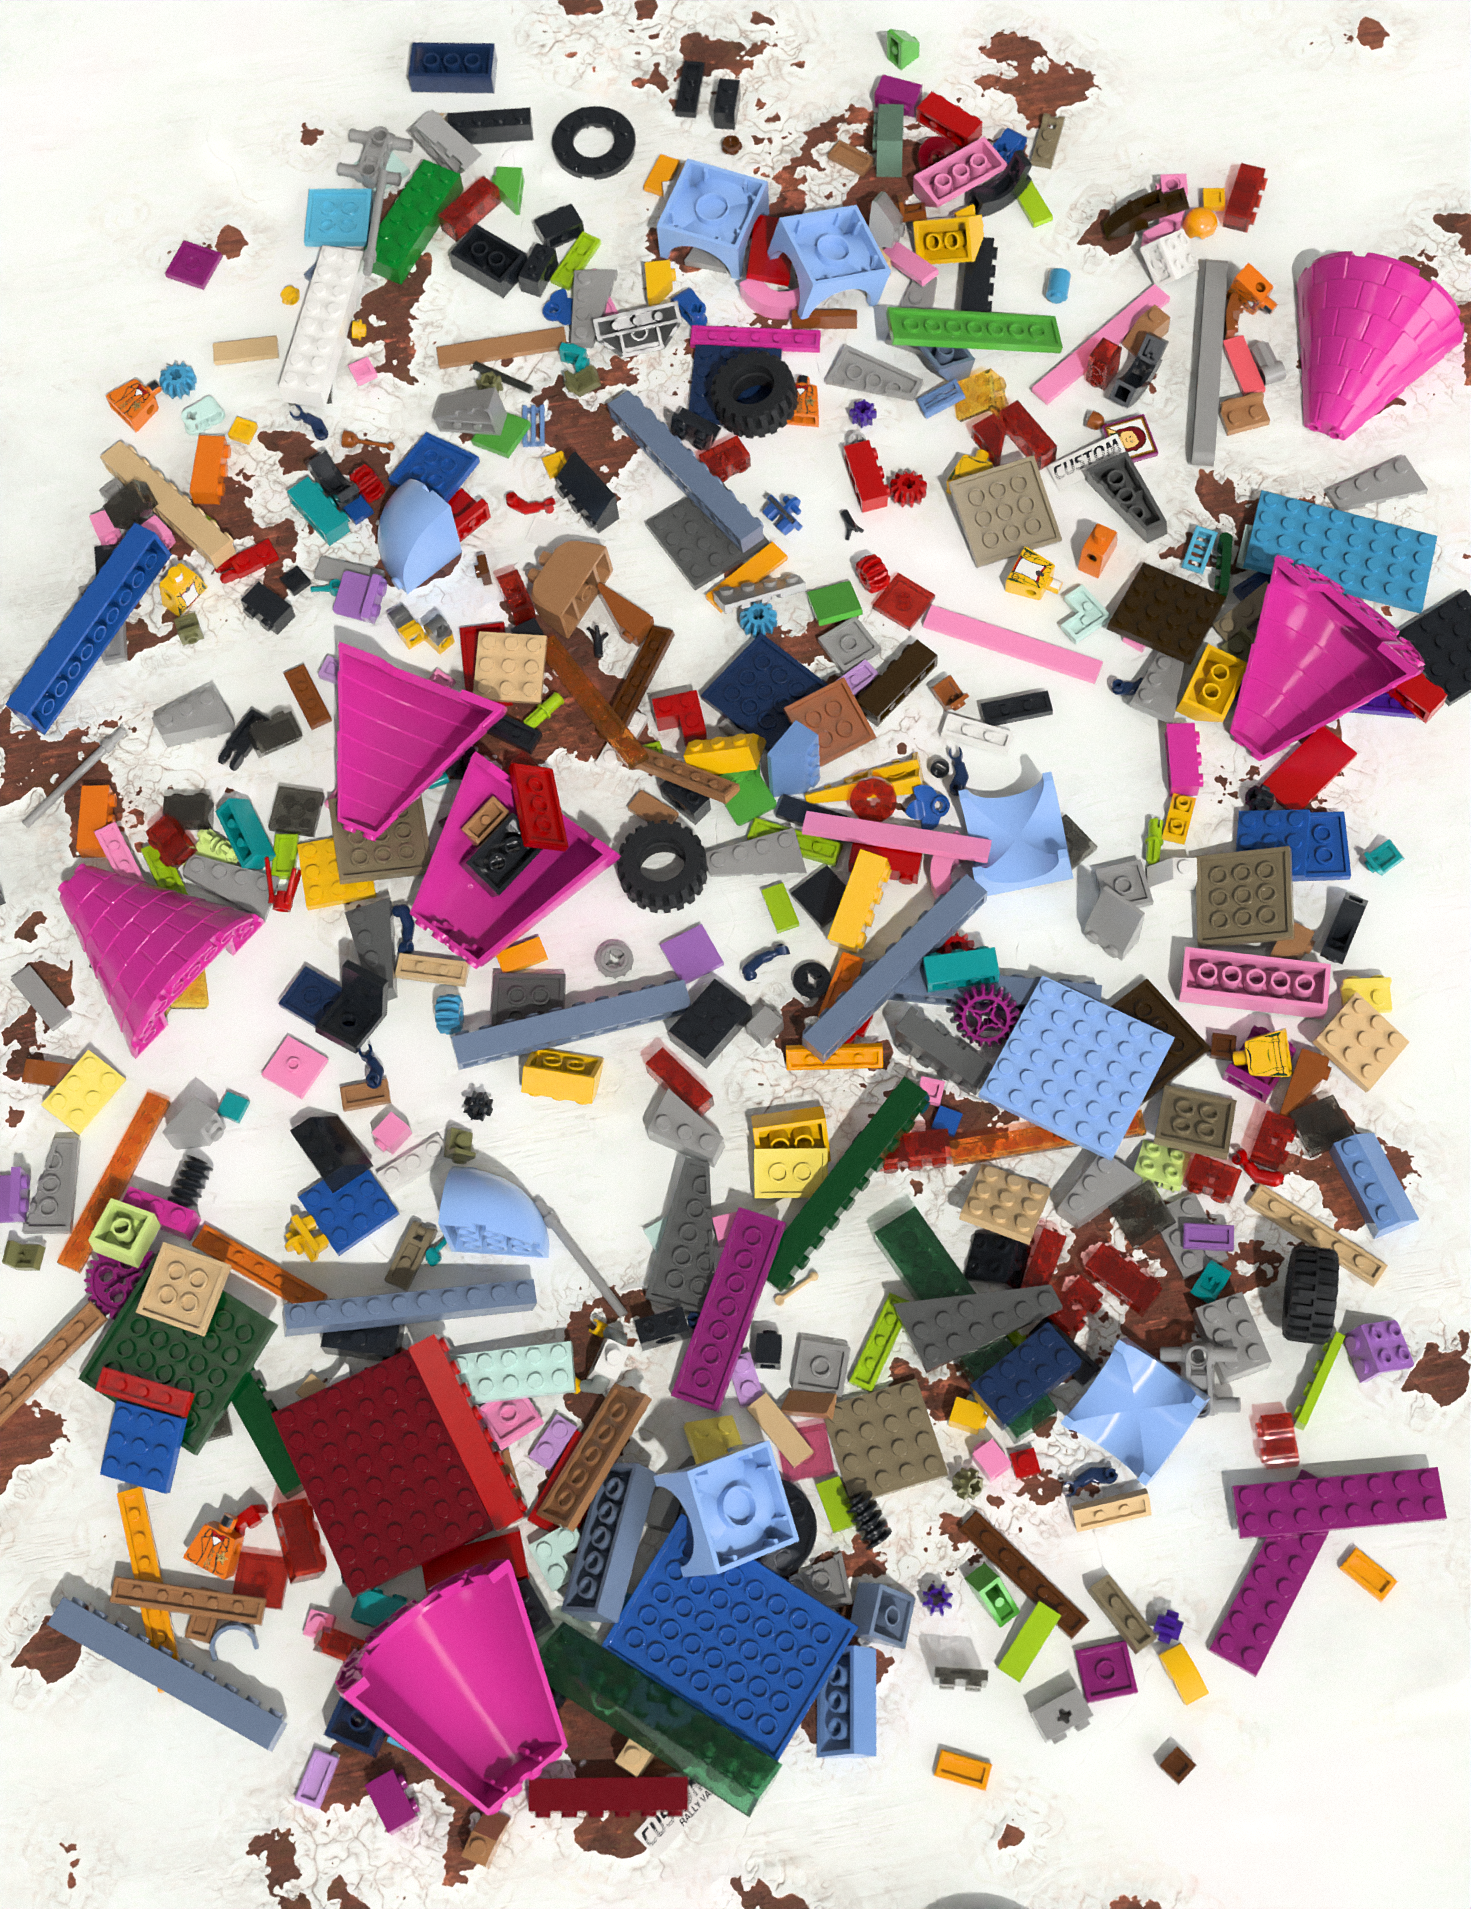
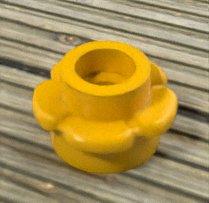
(290, 295)
(358, 330)

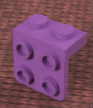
(360, 596)
(13, 1196)
(1377, 1349)

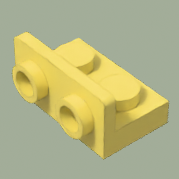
(1373, 989)

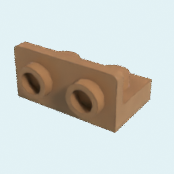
(1243, 413)

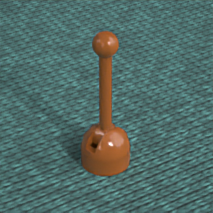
(1095, 421)
(350, 440)

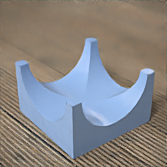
(713, 213)
(831, 255)
(1025, 837)
(1137, 1409)
(733, 1508)

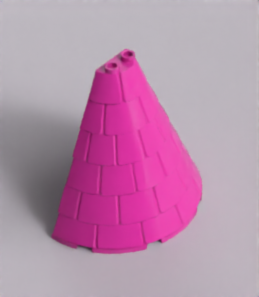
(1367, 336)
(1314, 660)
(397, 737)
(147, 943)

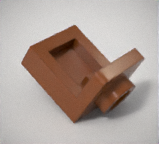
(911, 212)
(949, 694)

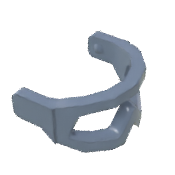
(232, 1626)

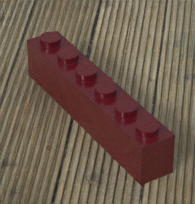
(608, 1795)

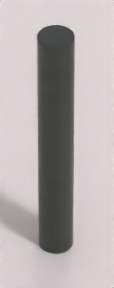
(504, 377)

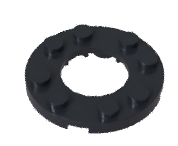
(594, 167)
(793, 1556)

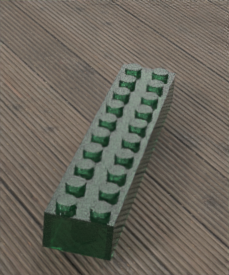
(932, 1274)
(658, 1720)

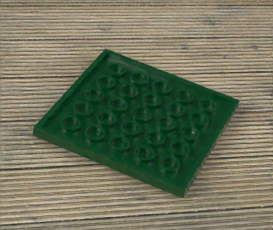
(206, 1366)

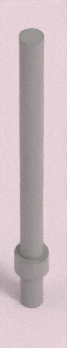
(370, 254)
(106, 746)
(552, 1221)

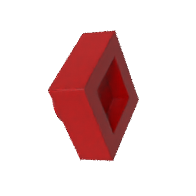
(1024, 1463)

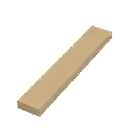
(1316, 1234)

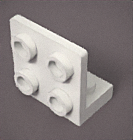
(1169, 258)

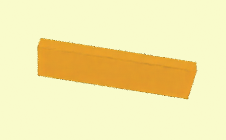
(753, 570)
(846, 1057)

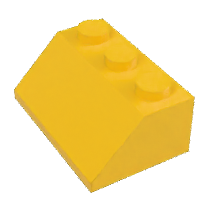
(948, 239)
(1212, 686)
(726, 754)
(562, 1075)
(791, 1129)

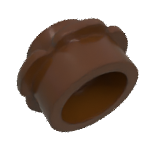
(731, 145)

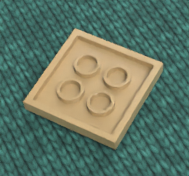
(510, 667)
(1361, 1042)
(1005, 1204)
(183, 1289)

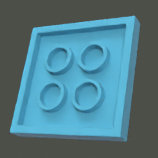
(338, 217)

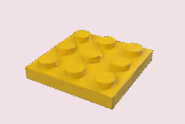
(322, 879)

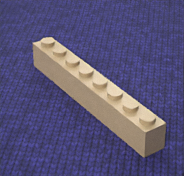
(172, 508)

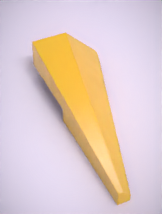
(902, 775)

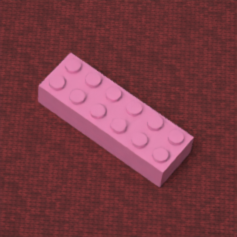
(1255, 983)

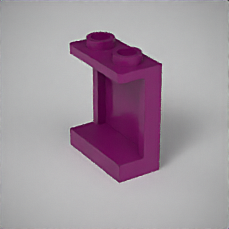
(1256, 1086)

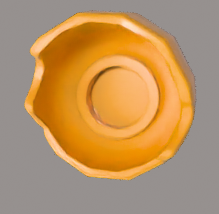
(1200, 223)

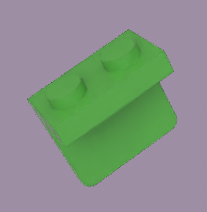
(752, 799)

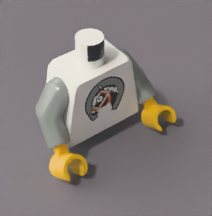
(607, 1362)

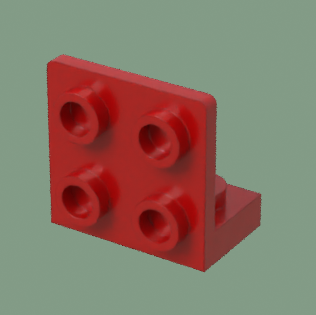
(468, 513)

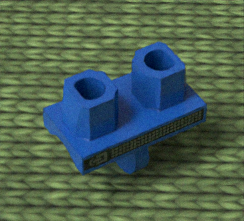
(774, 508)

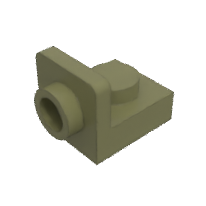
(458, 1146)

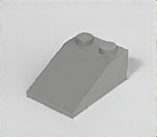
(1114, 924)

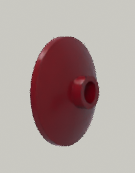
(937, 146)

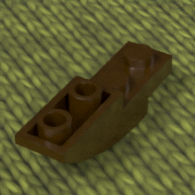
(1149, 207)

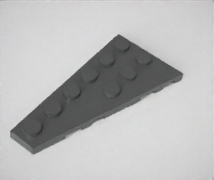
(686, 1250)
(961, 1324)

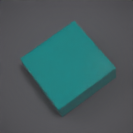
(233, 1107)

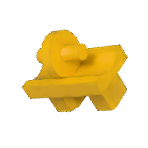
(301, 1239)

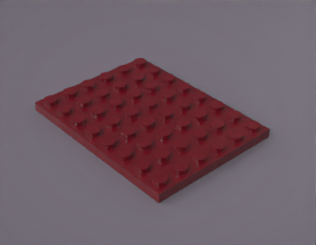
(381, 1473)

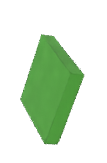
(504, 444)
(834, 603)

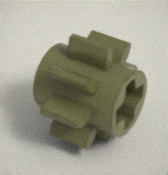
(489, 380)
(967, 1483)

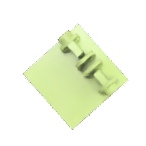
(214, 847)
(1162, 1165)

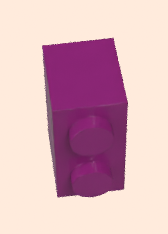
(899, 91)
(393, 1802)

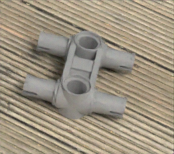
(377, 150)
(1201, 1372)

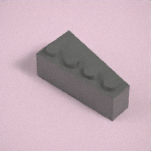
(1128, 495)
(374, 940)
(941, 1053)

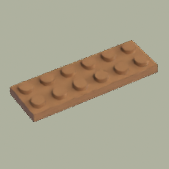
(593, 1457)

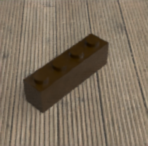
(897, 682)

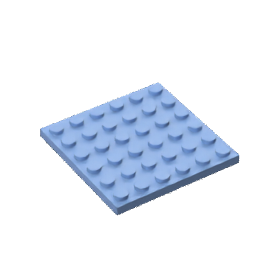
(1076, 1067)

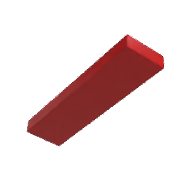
(145, 1392)

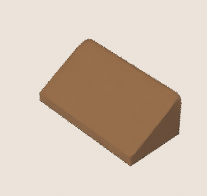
(484, 821)
(809, 1404)

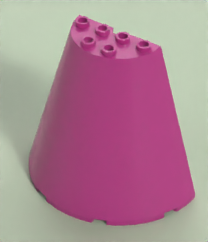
(463, 912)
(461, 1685)

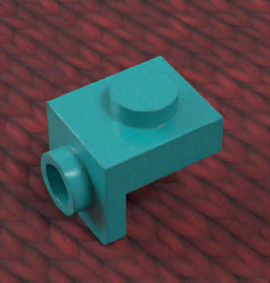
(574, 355)
(1383, 858)
(1211, 1282)

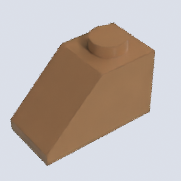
(1152, 321)
(1297, 947)
(486, 1839)

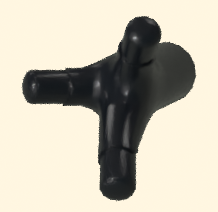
(850, 524)
(598, 640)

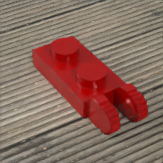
(248, 561)

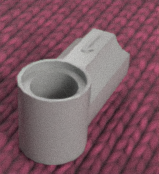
(1268, 366)

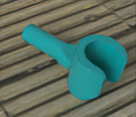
(328, 588)
(432, 1254)

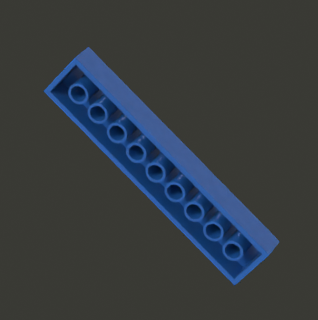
(89, 628)

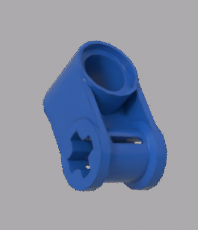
(1009, 143)
(691, 307)

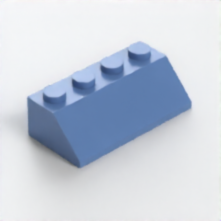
(794, 762)
(1373, 1184)
(848, 1707)

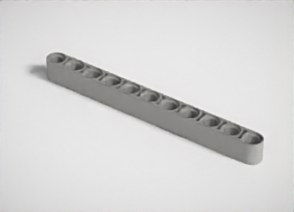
(1209, 363)

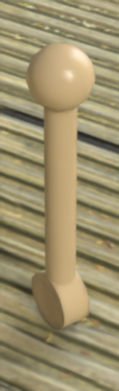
(779, 1300)

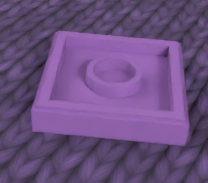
(692, 954)

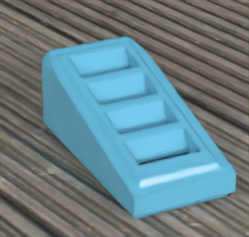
(1205, 534)

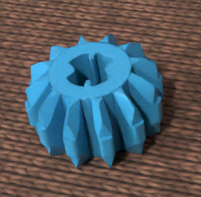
(177, 380)
(758, 611)
(449, 1014)

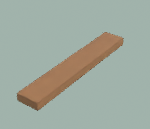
(500, 348)
(688, 776)
(49, 1359)
(188, 1600)

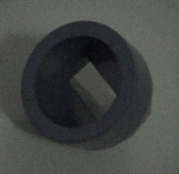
(938, 771)

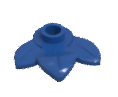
(562, 305)
(924, 807)

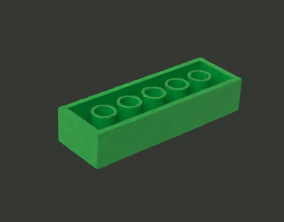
(414, 220)

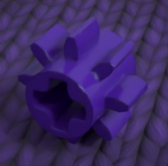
(863, 413)
(941, 1606)
(1168, 1626)

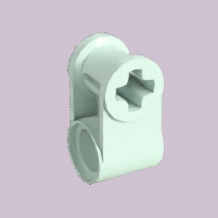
(204, 414)

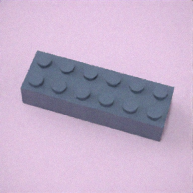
(609, 1544)

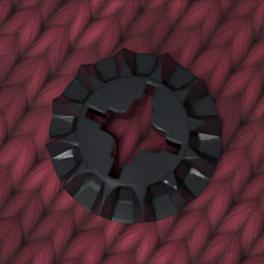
(815, 971)

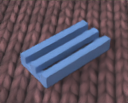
(941, 401)
(533, 410)

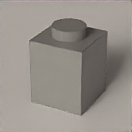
(765, 1026)

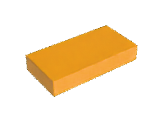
(663, 170)
(522, 956)
(1368, 1574)
(963, 1770)

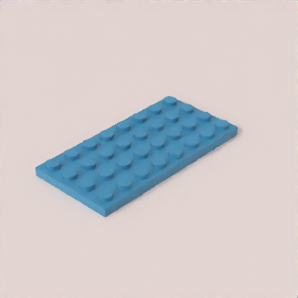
(1357, 552)

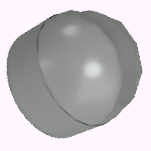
(860, 437)

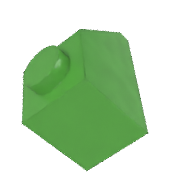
(901, 48)
(510, 184)
(992, 1594)

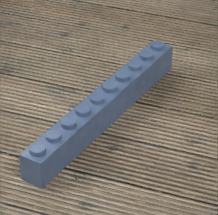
(686, 471)
(894, 968)
(1020, 988)
(570, 1024)
(408, 1307)
(168, 1674)

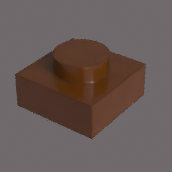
(482, 570)
(1222, 1046)
(1177, 1765)

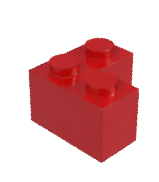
(681, 711)

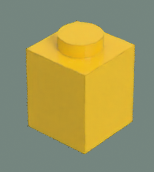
(967, 1416)

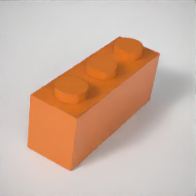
(210, 469)
(94, 813)

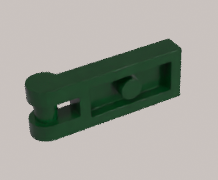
(1223, 563)

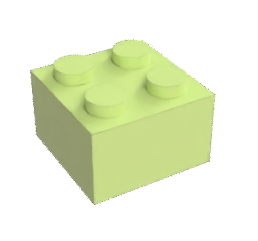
(124, 1232)

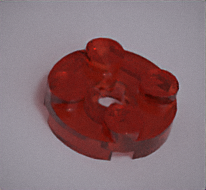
(884, 792)

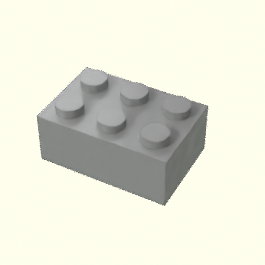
(1231, 1324)

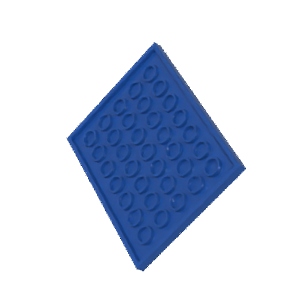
(731, 1642)

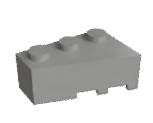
(444, 143)
(471, 413)
(194, 719)
(685, 1131)
(1096, 1190)

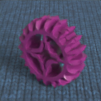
(978, 1009)

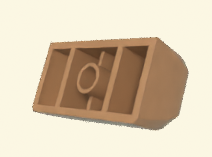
(568, 583)

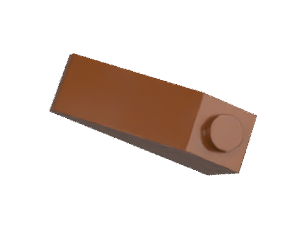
(629, 619)
(1305, 1080)

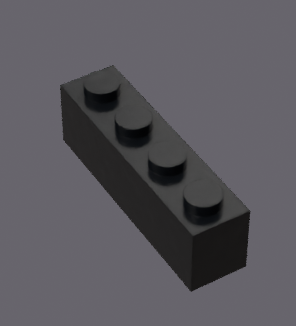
(493, 125)
(977, 279)

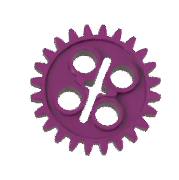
(97, 1287)

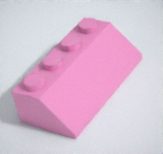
(958, 173)

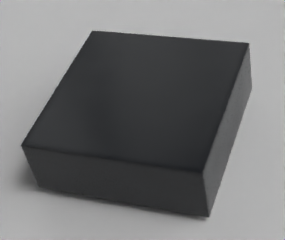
(295, 581)

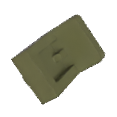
(582, 381)
(188, 629)
(23, 1256)

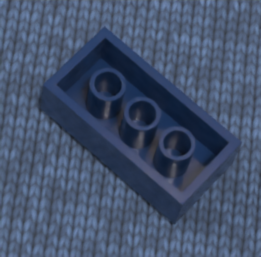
(453, 67)
(1025, 1376)
(354, 1729)

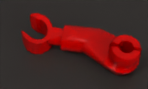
(526, 508)
(1257, 1175)

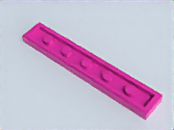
(786, 339)

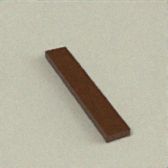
(641, 673)
(1022, 1573)

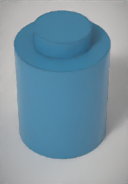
(1058, 285)

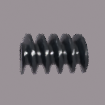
(189, 1182)
(868, 1517)

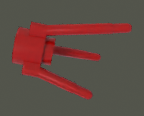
(284, 899)

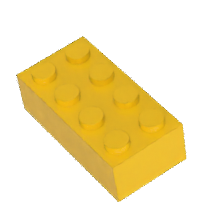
(858, 901)

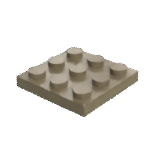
(1195, 1122)

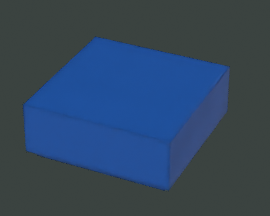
(358, 510)
(948, 1119)

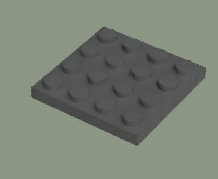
(697, 543)

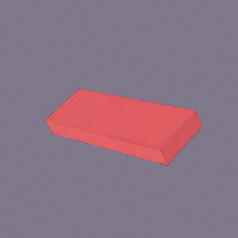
(1243, 365)

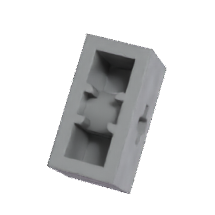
(1071, 1703)

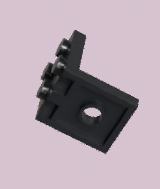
(362, 1002)

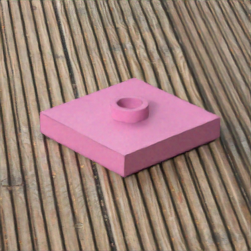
(294, 1067)
(510, 1420)

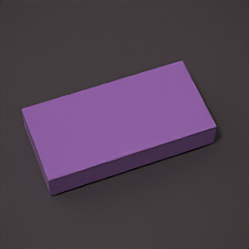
(1208, 1237)

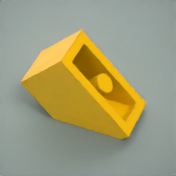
(659, 281)

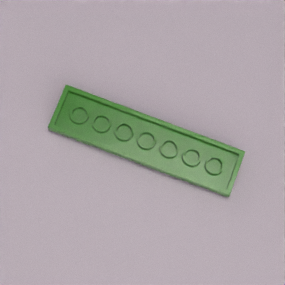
(973, 330)

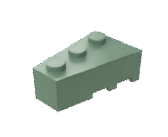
(889, 139)

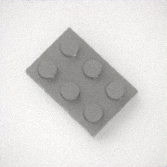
(1188, 1261)

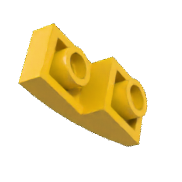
(1178, 818)
(1184, 1673)

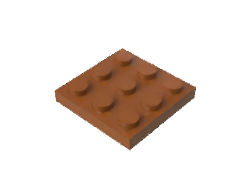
(835, 718)

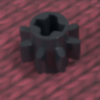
(1259, 798)
(478, 1106)

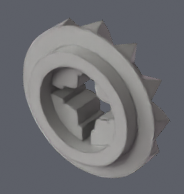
(617, 950)

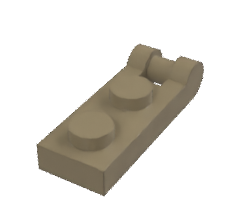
(1047, 141)
(410, 1256)

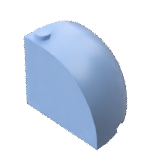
(416, 535)
(490, 1216)

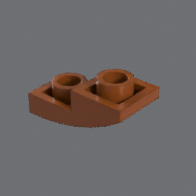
(1234, 309)
(44, 1072)

